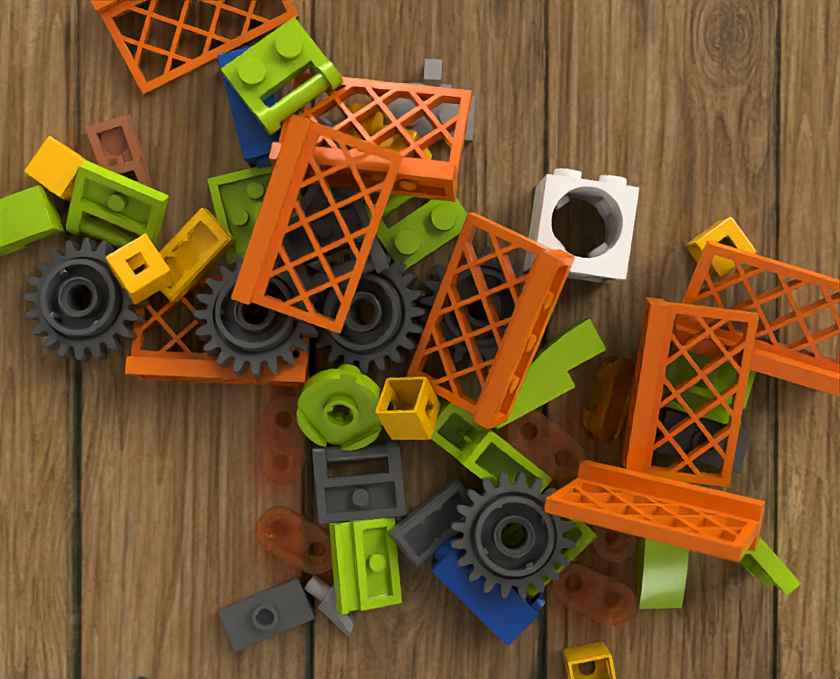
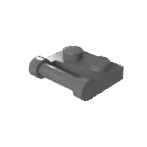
(328, 230)
(361, 494)

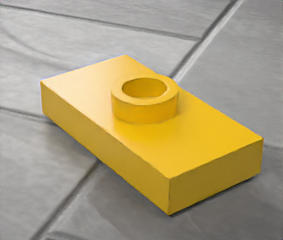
(194, 252)

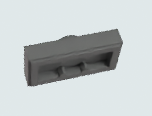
(693, 436)
(429, 524)
(267, 613)

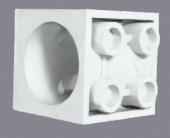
(614, 203)

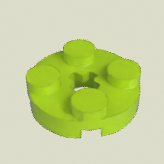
(339, 387)

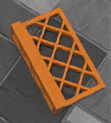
(113, 9)
(415, 176)
(276, 213)
(524, 328)
(769, 356)
(200, 367)
(648, 387)
(661, 510)

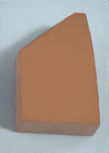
(119, 148)

